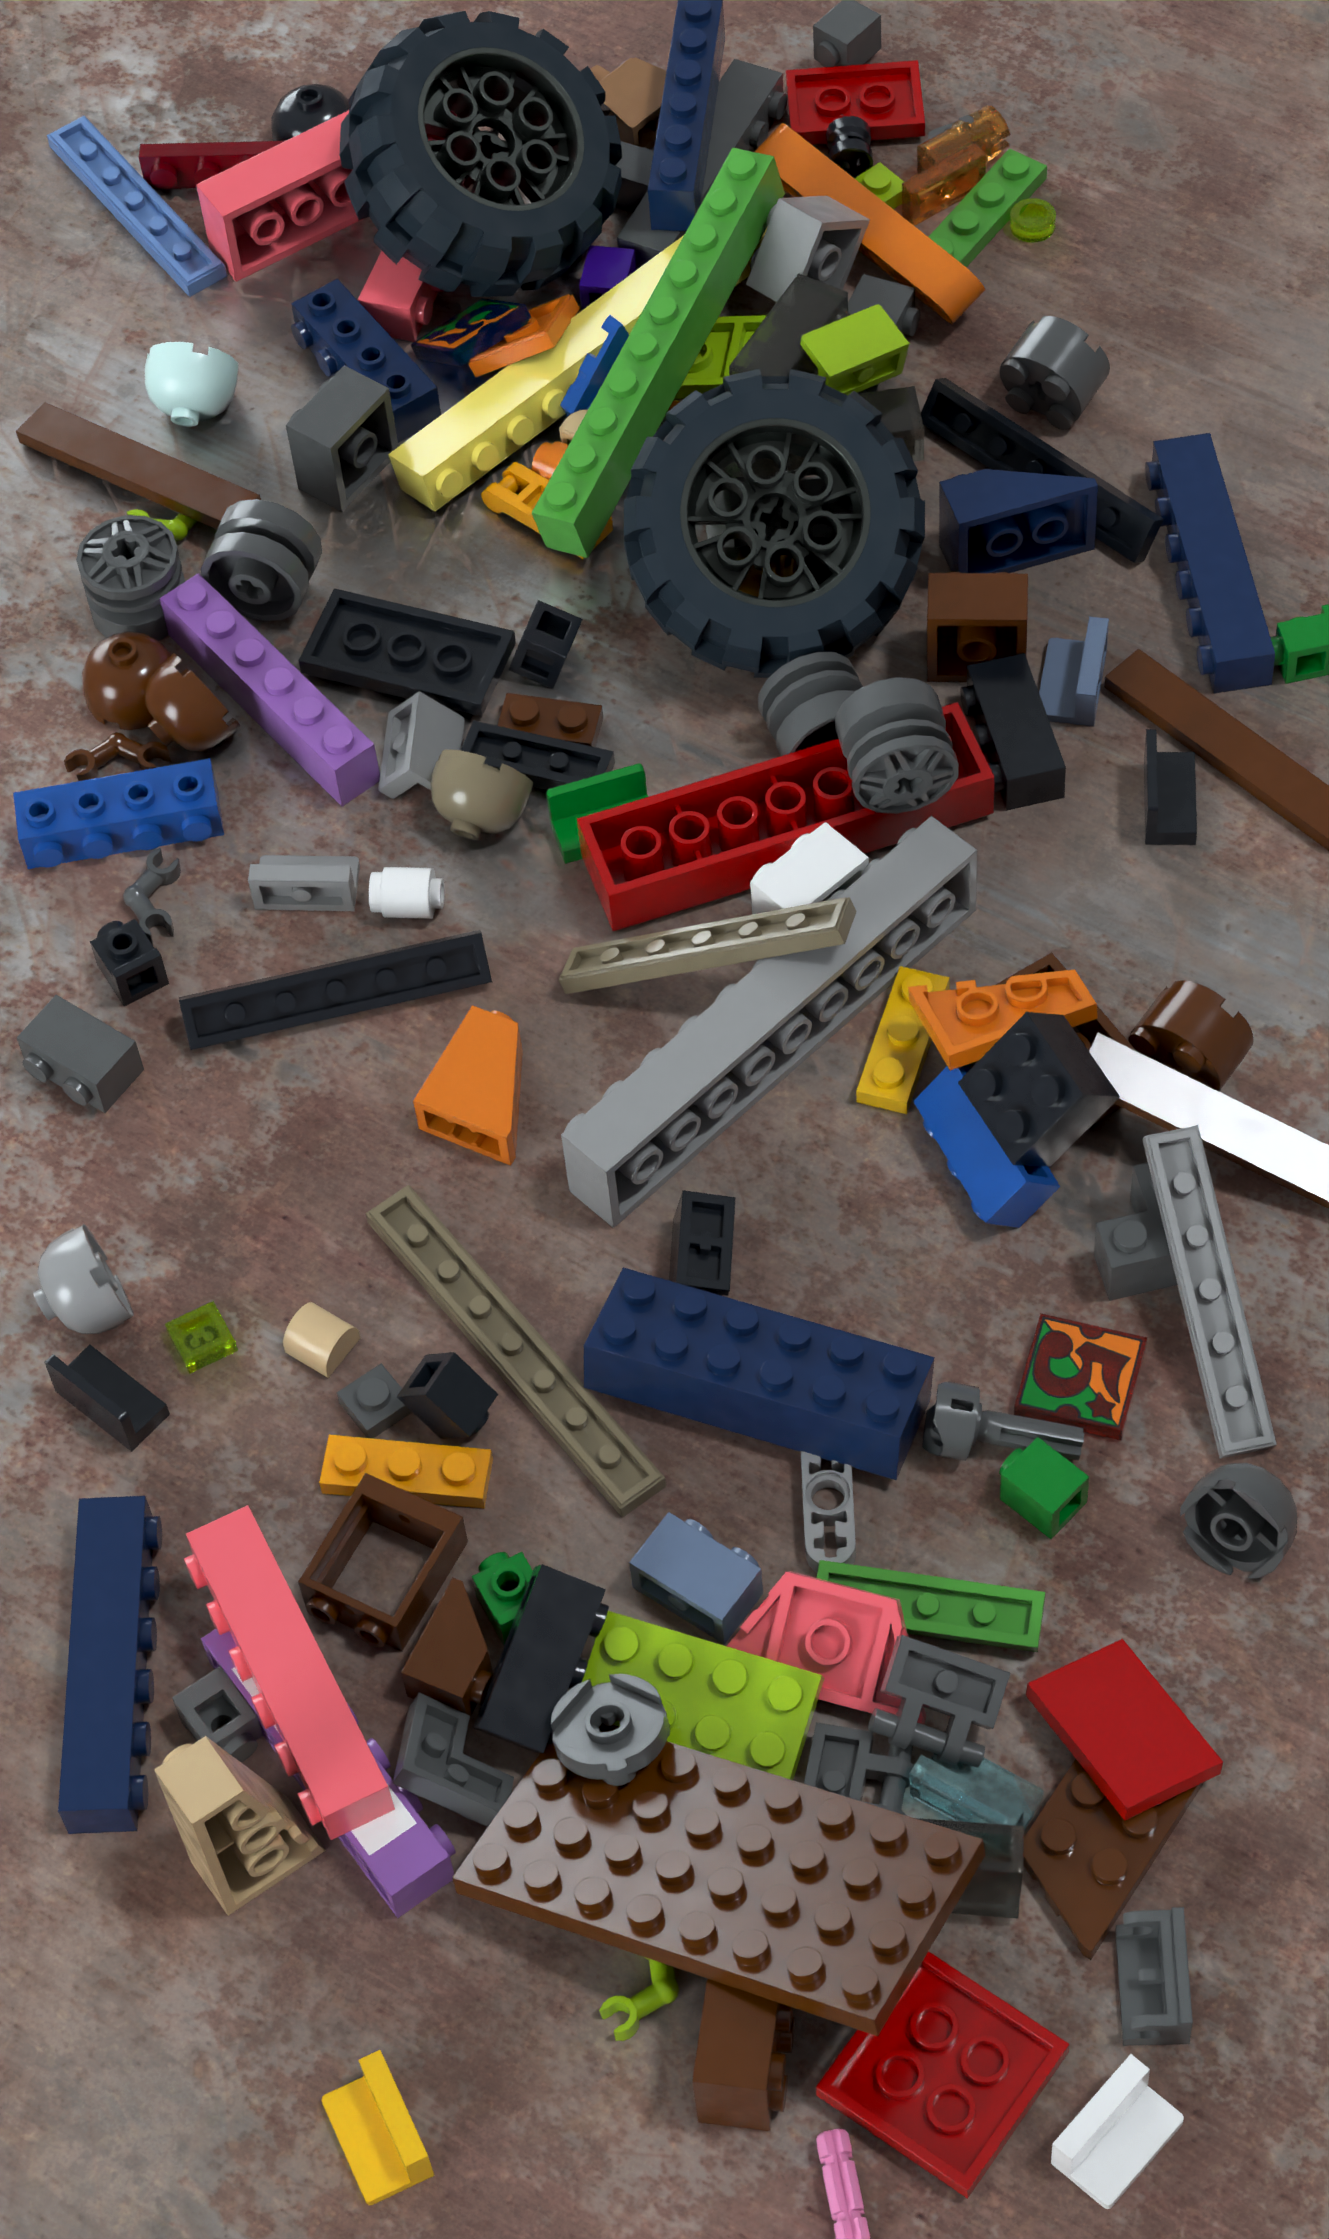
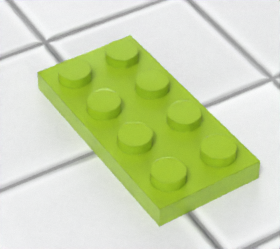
(713, 1693)

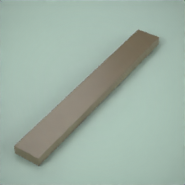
(516, 1351)

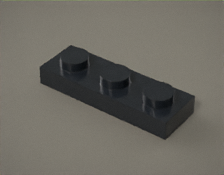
(541, 758)

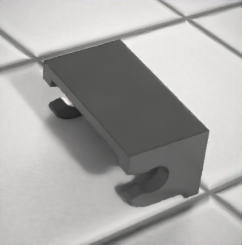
(1154, 1978)

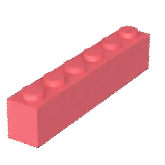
(289, 1672)

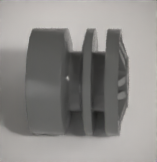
(125, 573)
(804, 698)
(896, 745)

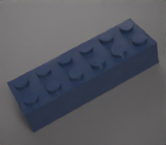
(758, 1372)

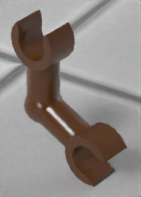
(115, 745)

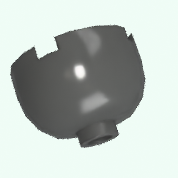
(1240, 1519)

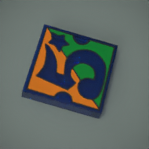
(471, 332)

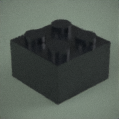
(1038, 1089)

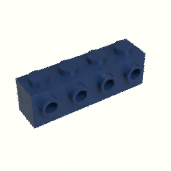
(346, 334)

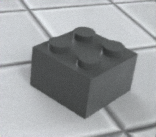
(342, 438)

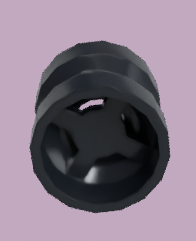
(850, 144)

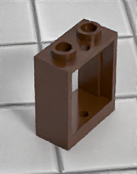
(405, 1514)

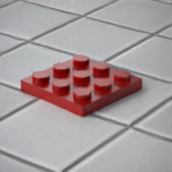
(945, 2074)

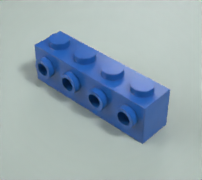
(118, 814)

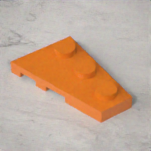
(973, 1018)

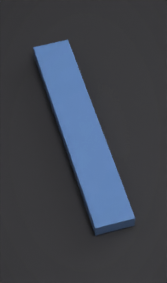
(137, 206)

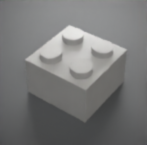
(806, 238)

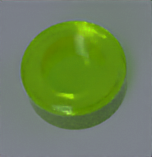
(1032, 220)

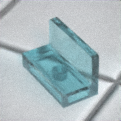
(974, 1793)

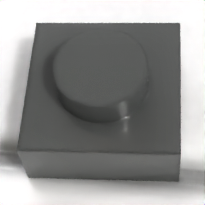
(373, 1401)

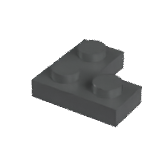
(436, 1769)

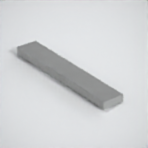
(1209, 1292)

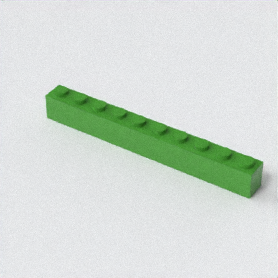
(658, 353)

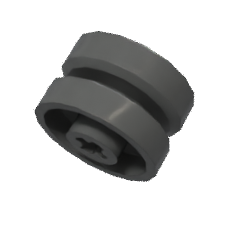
(262, 559)

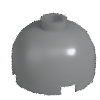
(80, 1285)

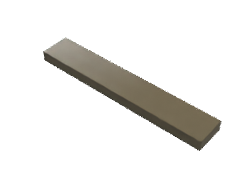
(708, 945)

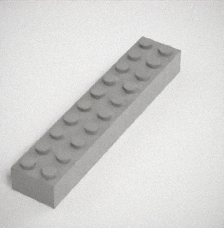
(766, 1026)

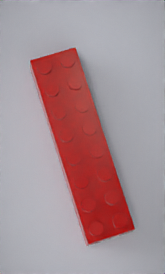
(722, 829)

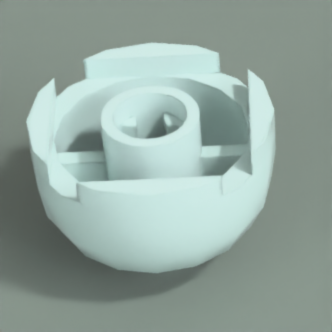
(189, 383)

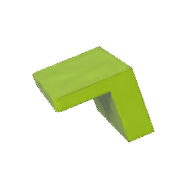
(857, 350)

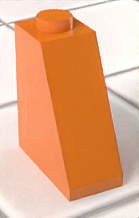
(476, 1087)

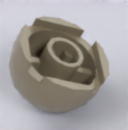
(478, 795)

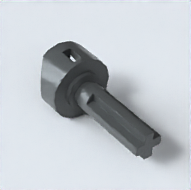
(961, 1422)

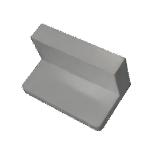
(413, 742)
(304, 882)

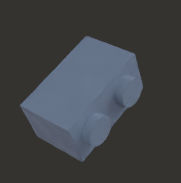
(697, 1576)

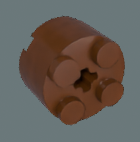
(1193, 1034)

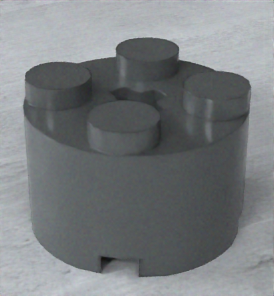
(1053, 371)

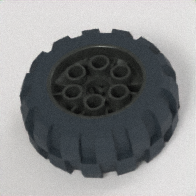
(419, 187)
(693, 583)

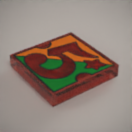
(1081, 1376)

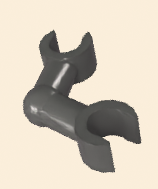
(137, 894)

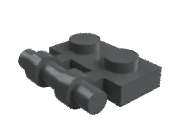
(944, 1683)
(843, 1760)

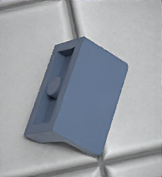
(1075, 675)

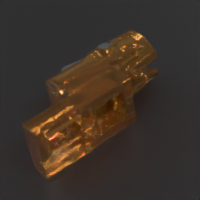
(953, 163)

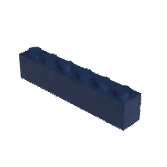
(686, 114)
(1210, 563)
(108, 1666)

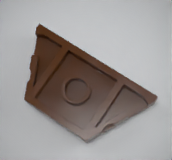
(1091, 1856)

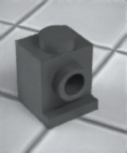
(218, 1702)

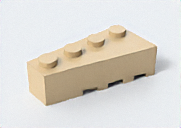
(233, 1823)

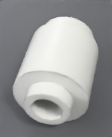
(406, 892)

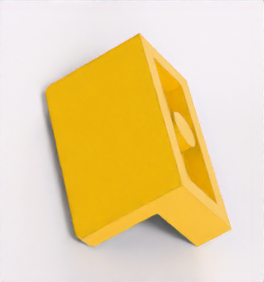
(377, 2132)

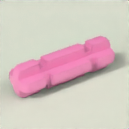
(842, 2185)

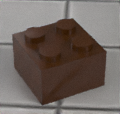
(974, 621)
(740, 2058)

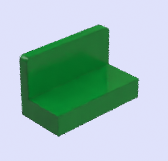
(589, 797)

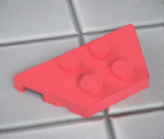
(832, 1633)

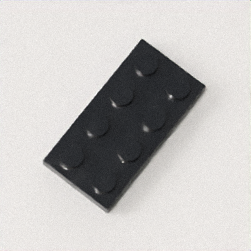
(407, 651)

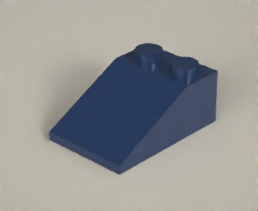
(1014, 519)

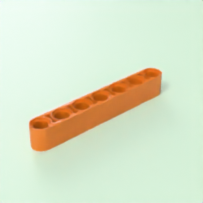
(889, 238)

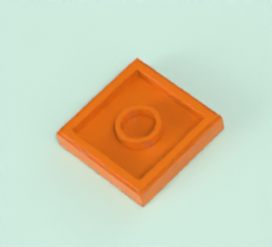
(538, 335)

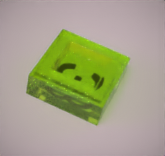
(201, 1337)

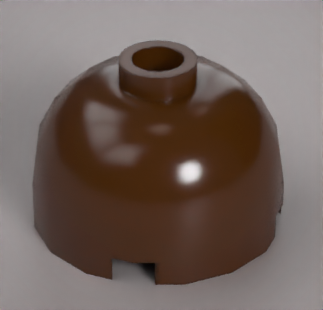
(118, 675)
(185, 709)

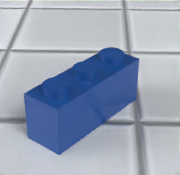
(998, 1189)

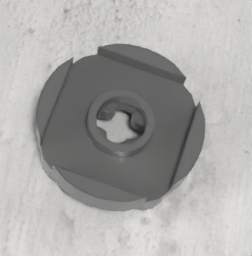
(617, 1753)

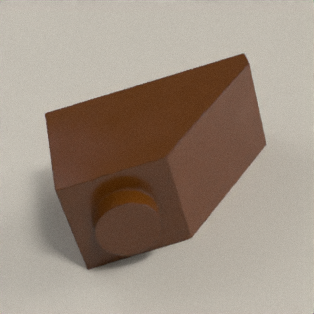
(450, 1655)

